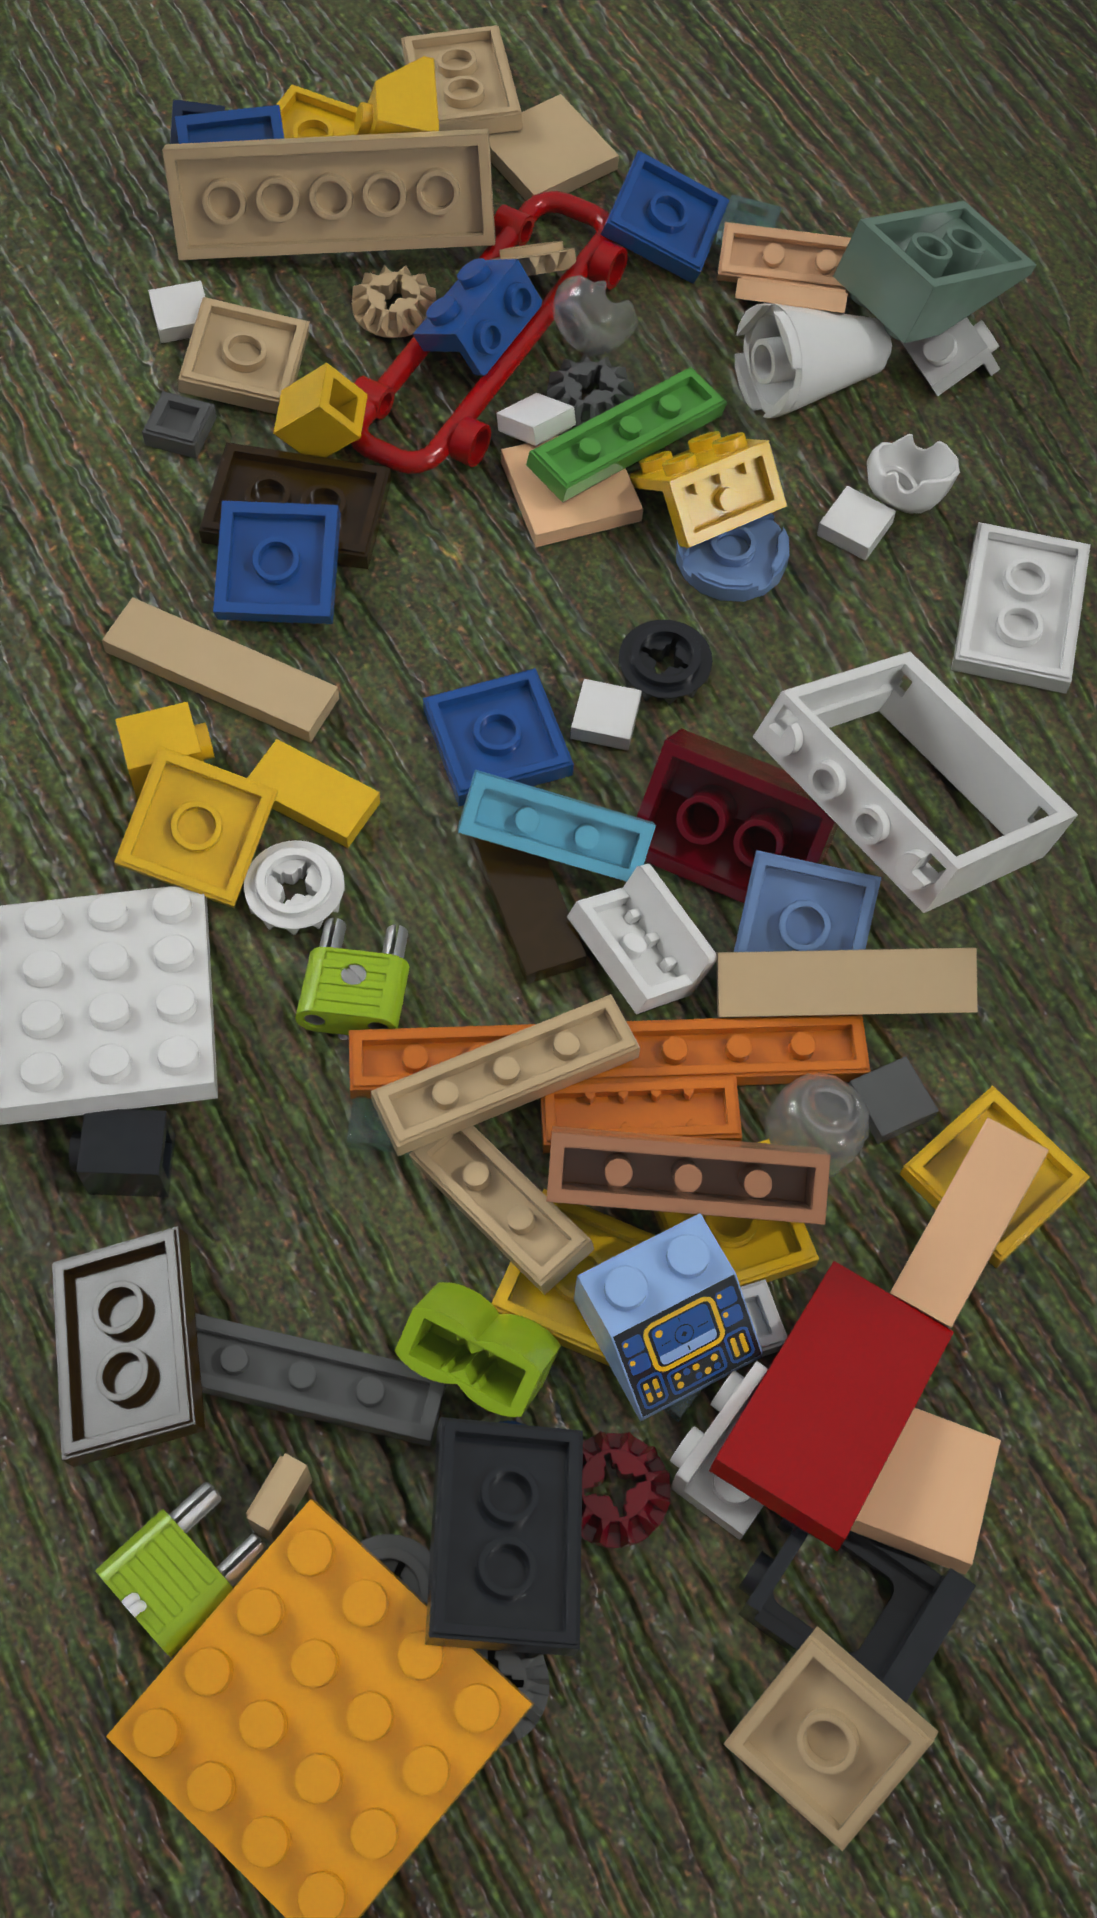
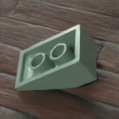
(928, 268)

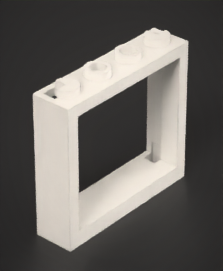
(951, 739)

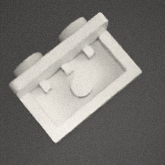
(954, 354)
(644, 941)

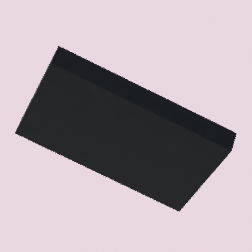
(506, 1538)

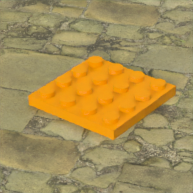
(318, 1723)

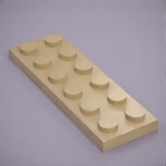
(331, 194)

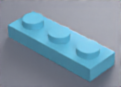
(555, 826)

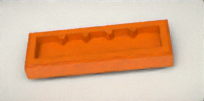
(651, 1106)

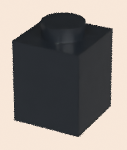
(124, 1153)

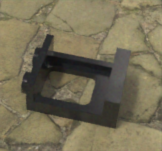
(906, 1631)

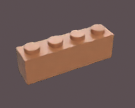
(688, 1175)

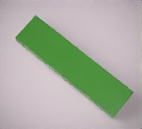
(625, 434)

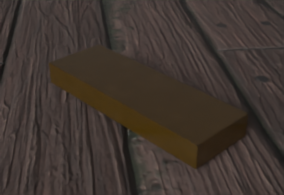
(530, 910)

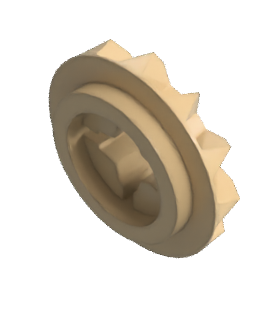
(541, 257)
(404, 315)

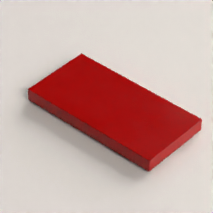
(832, 1405)

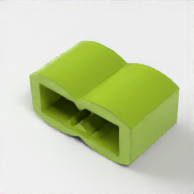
(466, 1342)

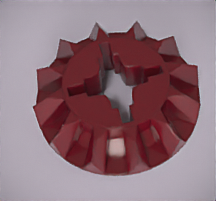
(644, 1504)

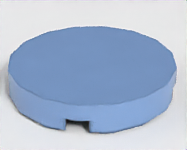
(738, 562)

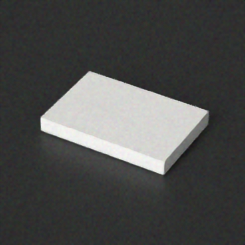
(1021, 608)

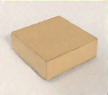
(279, 1497)

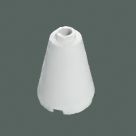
(805, 355)

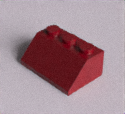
(721, 808)

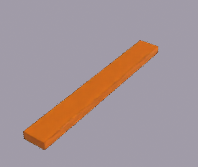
(745, 1047)

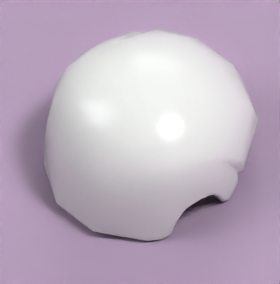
(911, 476)

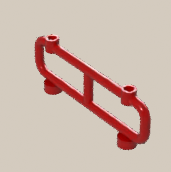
(462, 434)

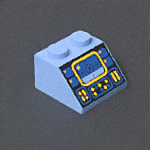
(668, 1316)

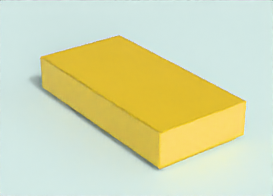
(316, 793)

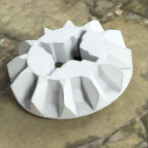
(288, 864)

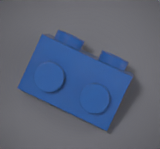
(481, 312)

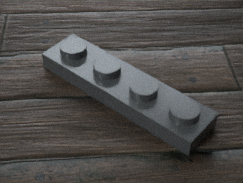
(317, 1381)

